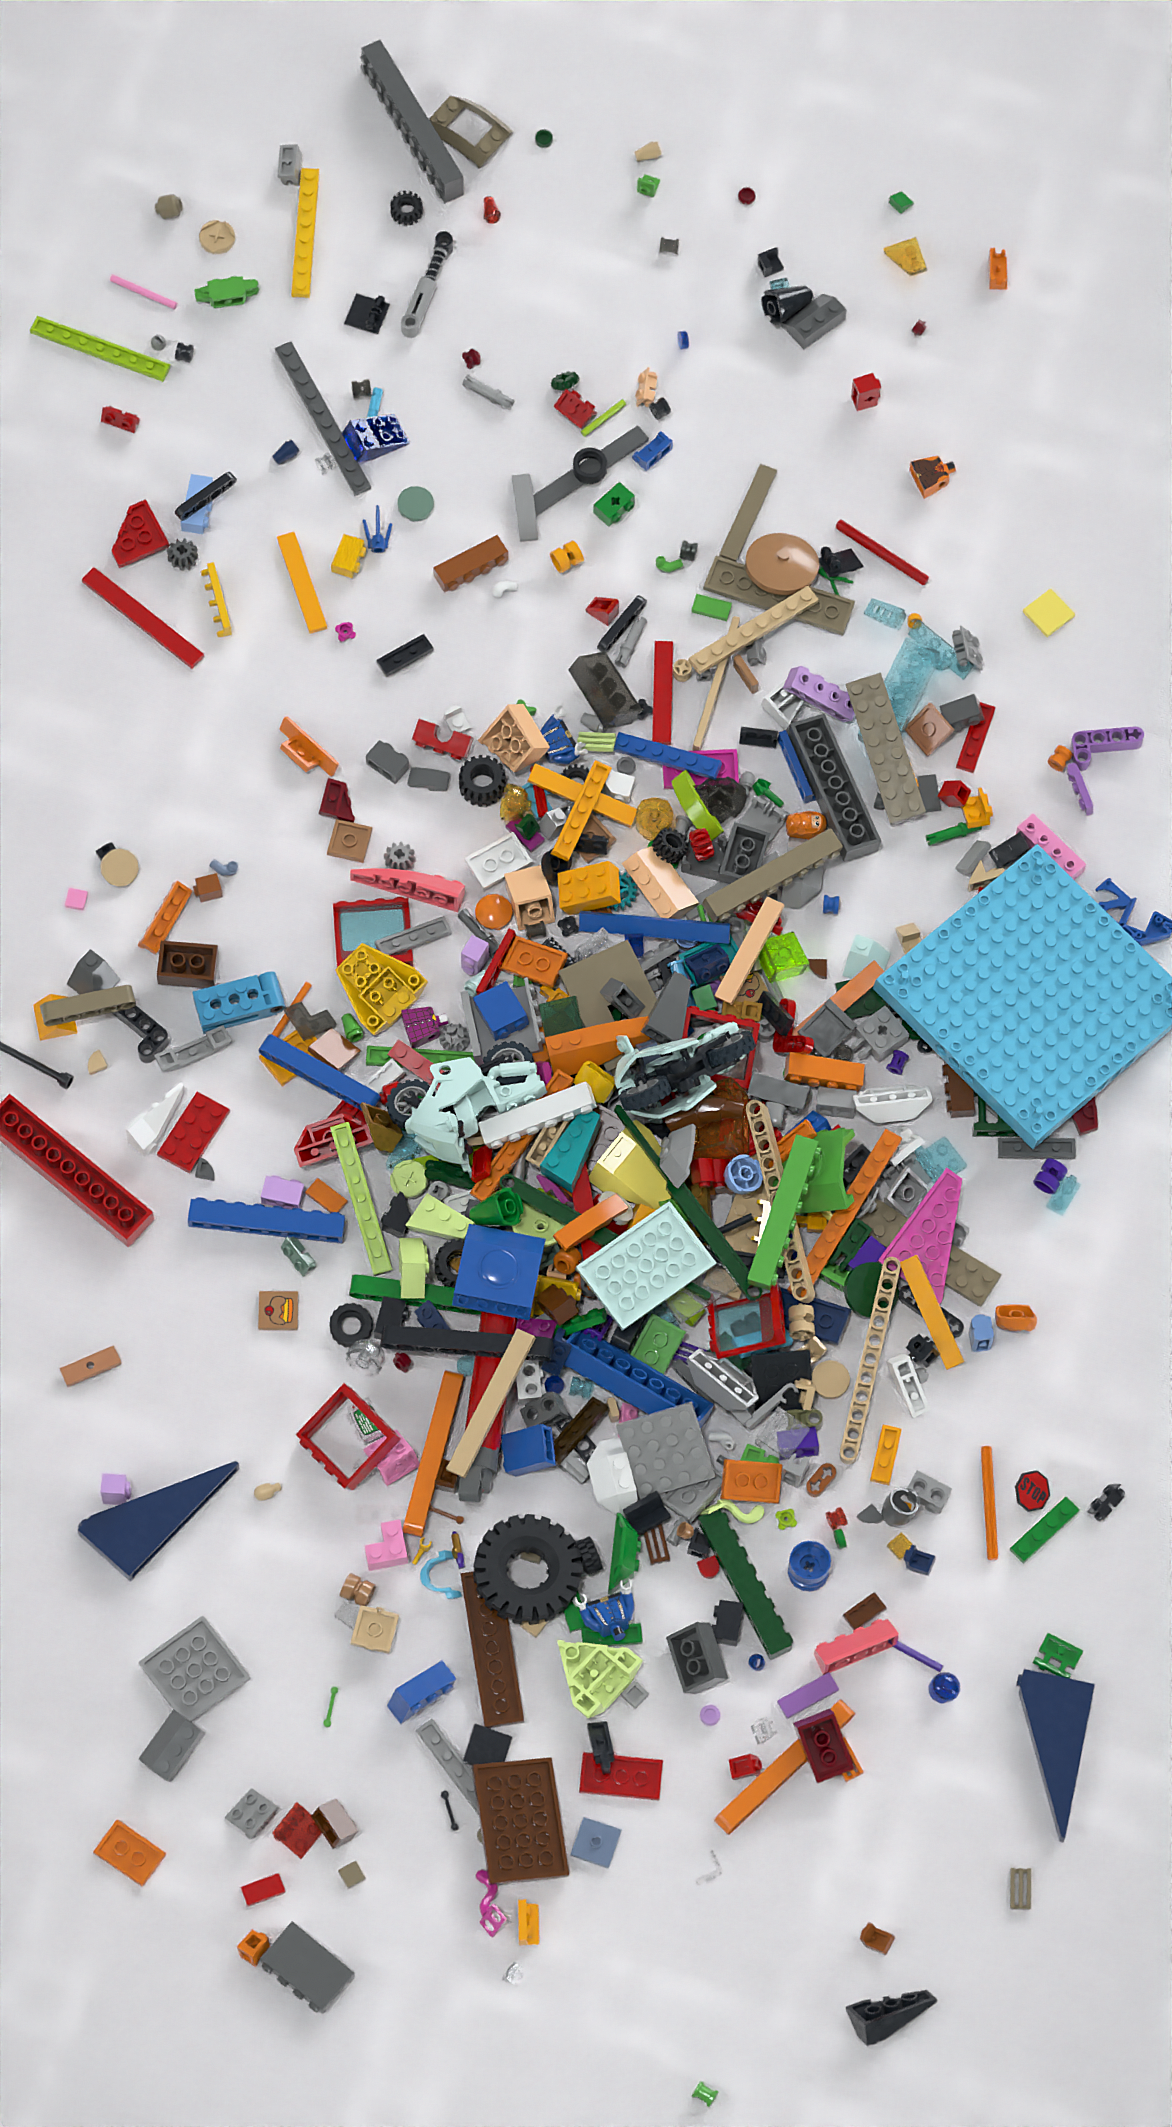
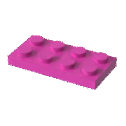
(729, 767)

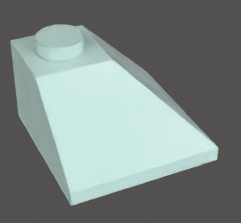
(862, 954)

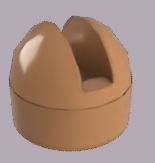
(685, 1530)

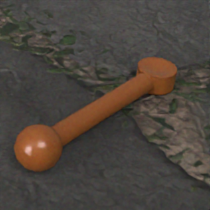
(459, 1519)

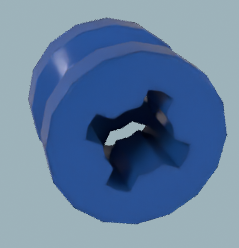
(830, 904)

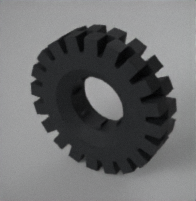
(534, 1537)

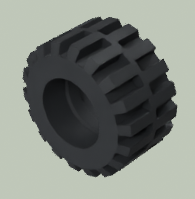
(482, 794)
(441, 1258)

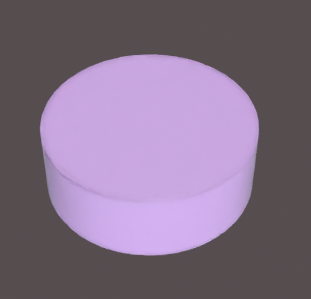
(710, 1715)

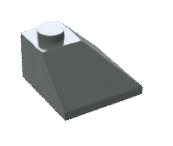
(92, 974)

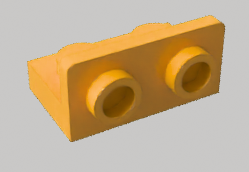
(977, 811)
(528, 1923)

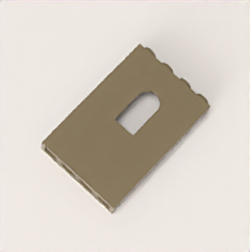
(590, 976)

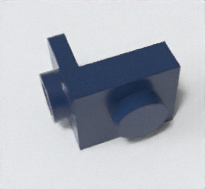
(919, 1561)

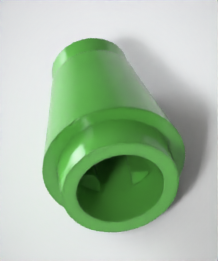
(352, 1029)

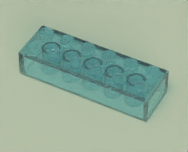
(909, 679)

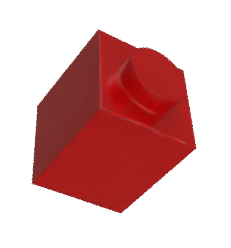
(954, 793)

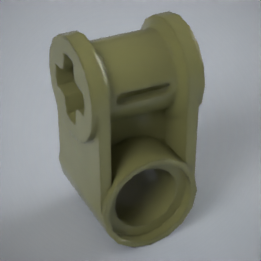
(804, 1416)

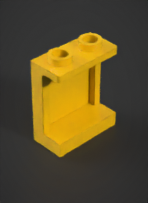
(544, 1282)

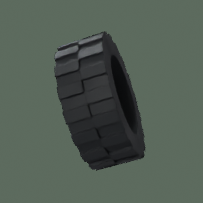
(343, 1312)

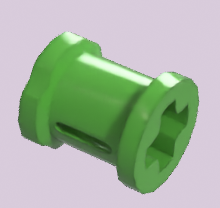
(705, 2093)

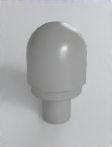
(747, 780)

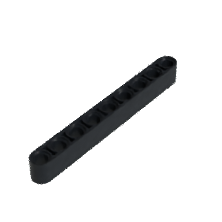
(458, 1342)

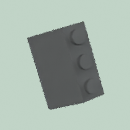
(815, 320)
(778, 1091)
(171, 1746)

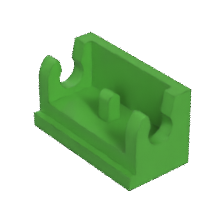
(833, 1276)

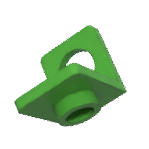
(647, 187)

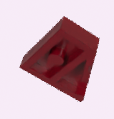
(336, 801)

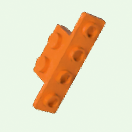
(304, 749)

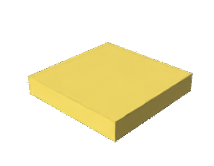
(1048, 612)

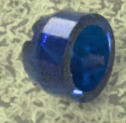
(753, 1662)

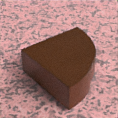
(818, 967)

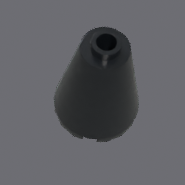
(785, 302)

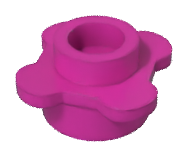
(345, 626)

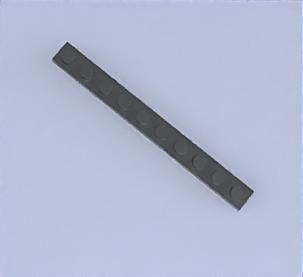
(322, 418)

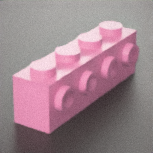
(1038, 833)

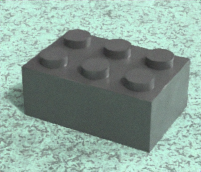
(742, 853)
(696, 1657)

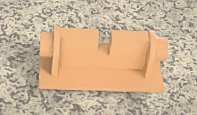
(646, 380)

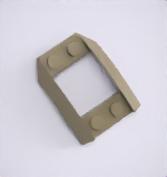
(486, 146)

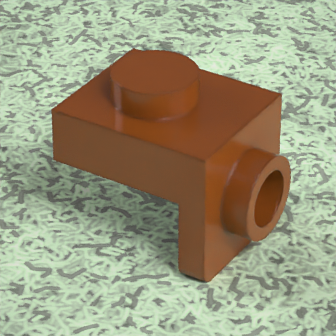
(876, 1938)

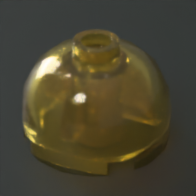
(515, 803)

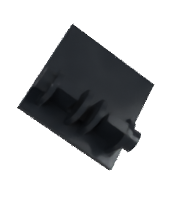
(367, 313)
(838, 562)

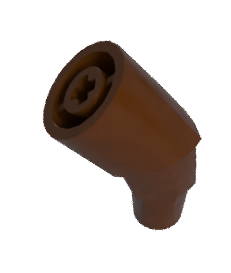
(707, 1110)

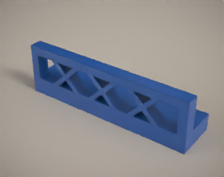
(795, 767)

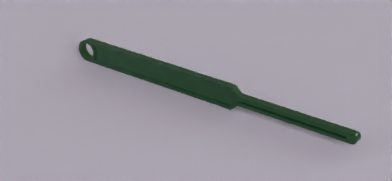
(565, 1214)
(696, 1215)

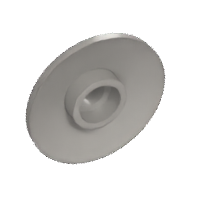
(869, 1205)

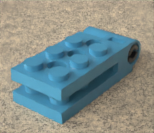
(262, 987)

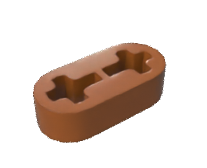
(824, 1483)

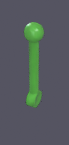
(327, 1723)

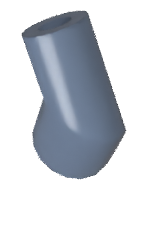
(223, 870)

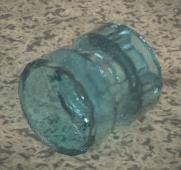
(577, 1383)

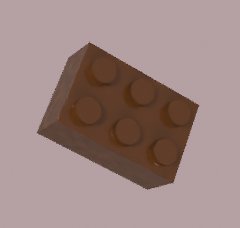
(187, 964)

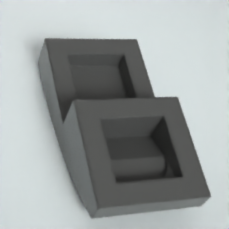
(428, 778)

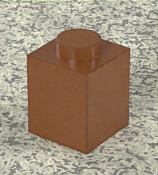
(207, 887)

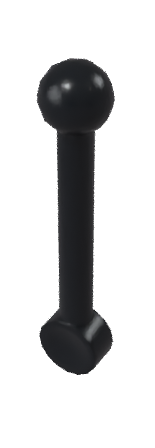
(444, 1795)

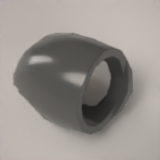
(898, 1512)

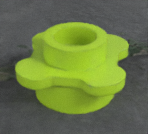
(791, 1522)

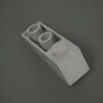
(554, 821)

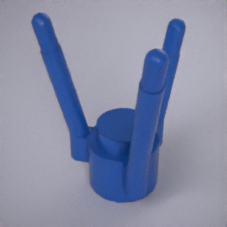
(377, 543)

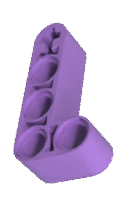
(1133, 735)

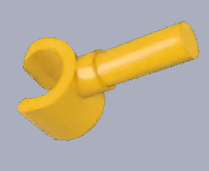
(422, 1549)

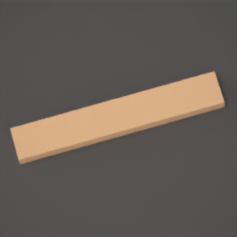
(749, 950)

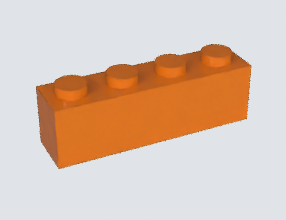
(823, 1072)

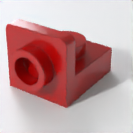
(745, 1766)

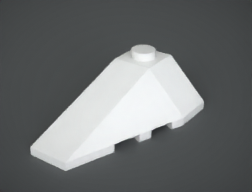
(148, 1128)

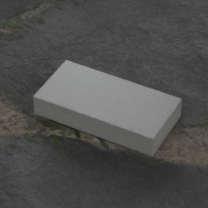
(973, 857)

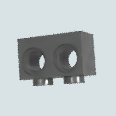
(544, 1414)

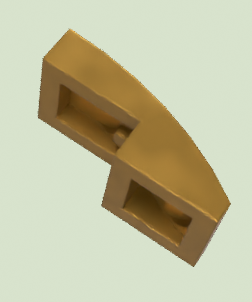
(743, 1010)

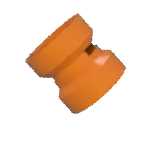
(1059, 759)

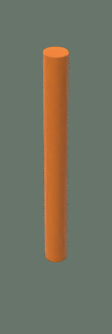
(284, 1020)

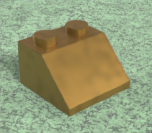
(382, 1129)

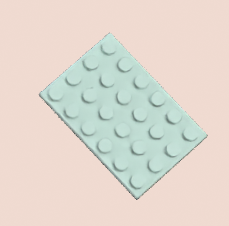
(645, 1265)

